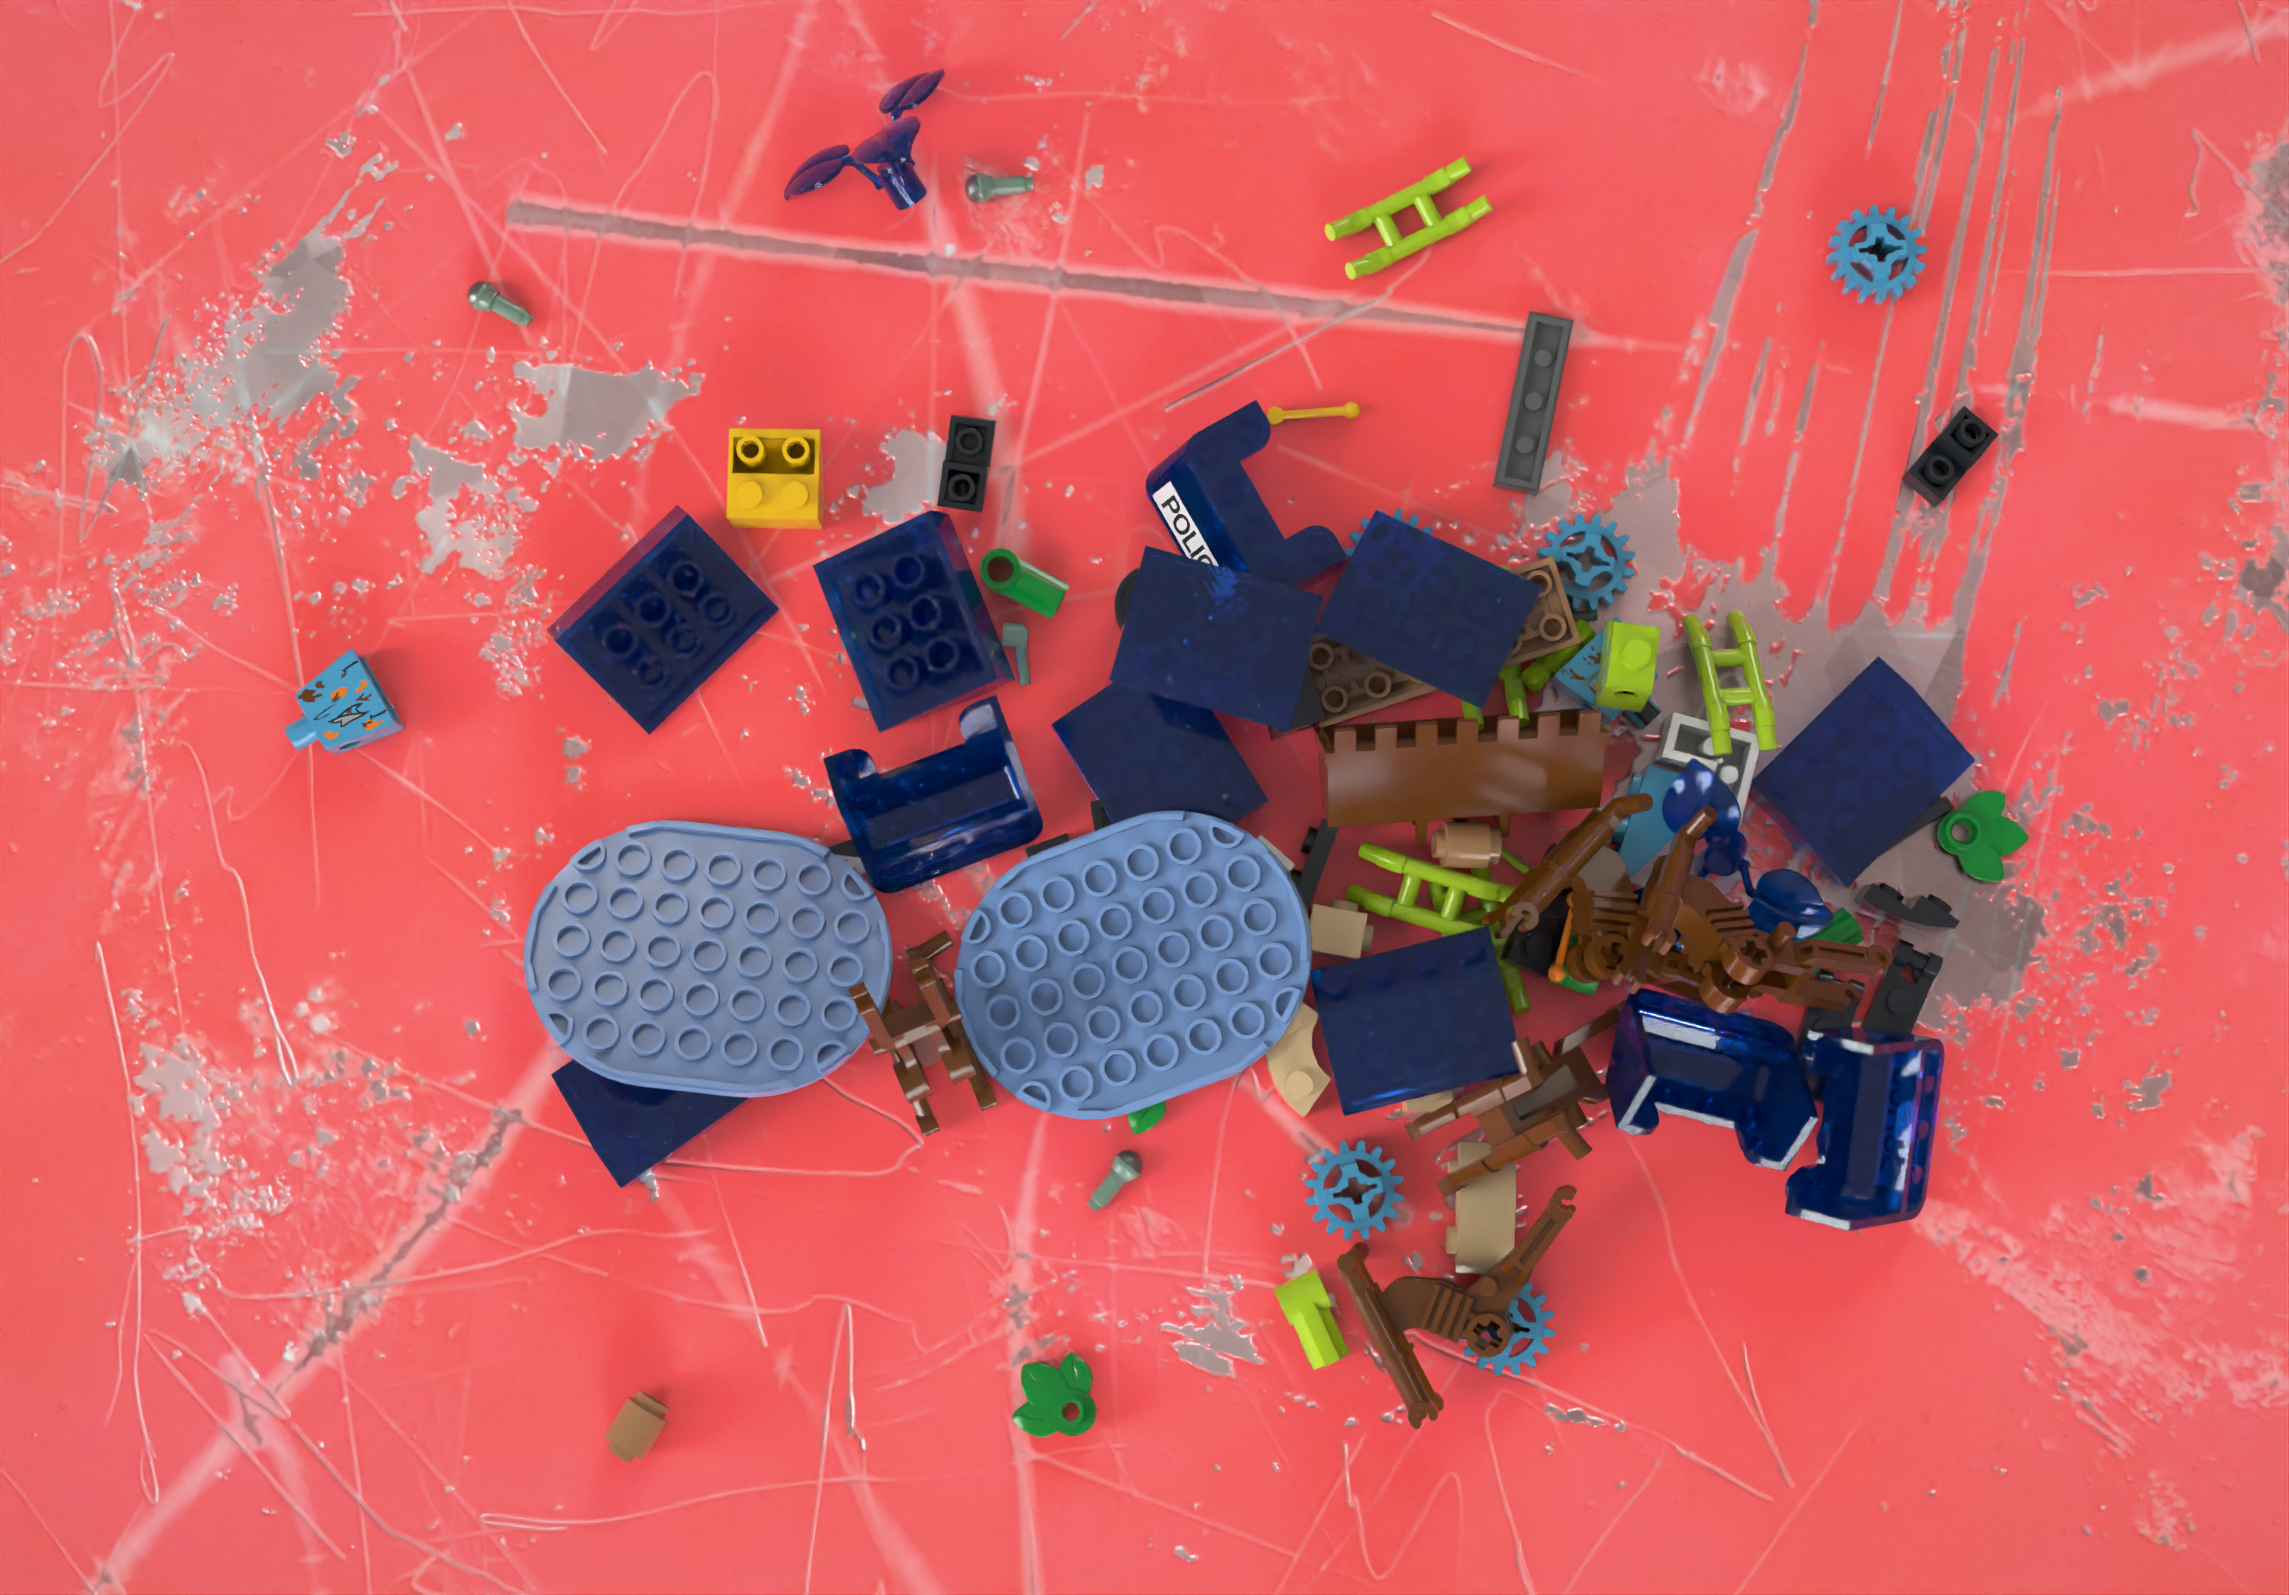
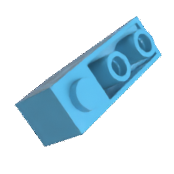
(1644, 833)

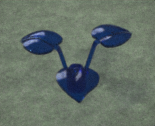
(888, 147)
(1779, 892)

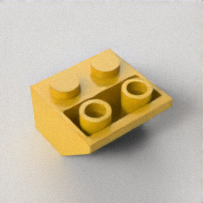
(775, 478)

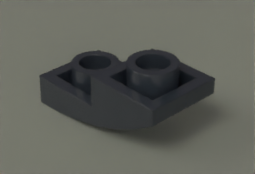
(1949, 456)
(967, 463)
(1919, 912)

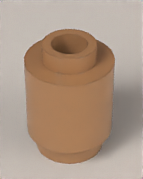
(1466, 845)
(636, 1426)

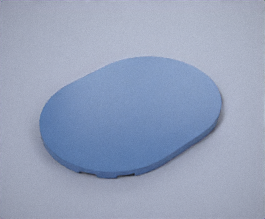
(707, 958)
(1133, 965)

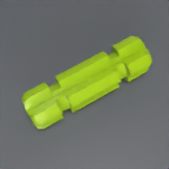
(1547, 666)

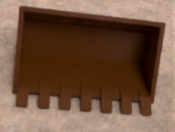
(1456, 772)

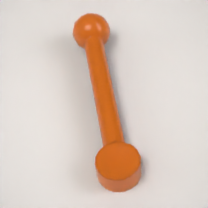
(1557, 971)

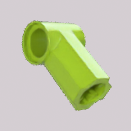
(1308, 1309)

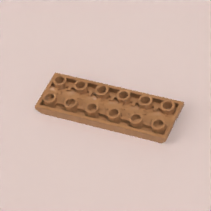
(1357, 685)

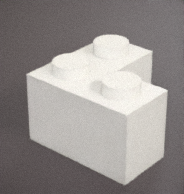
(1689, 738)

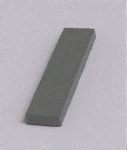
(1532, 403)

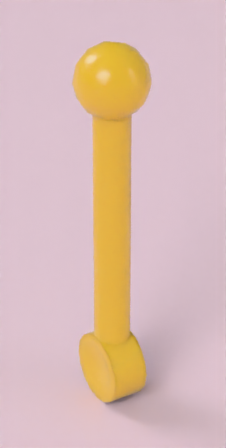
(1277, 415)

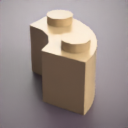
(1294, 1065)
(1482, 1214)

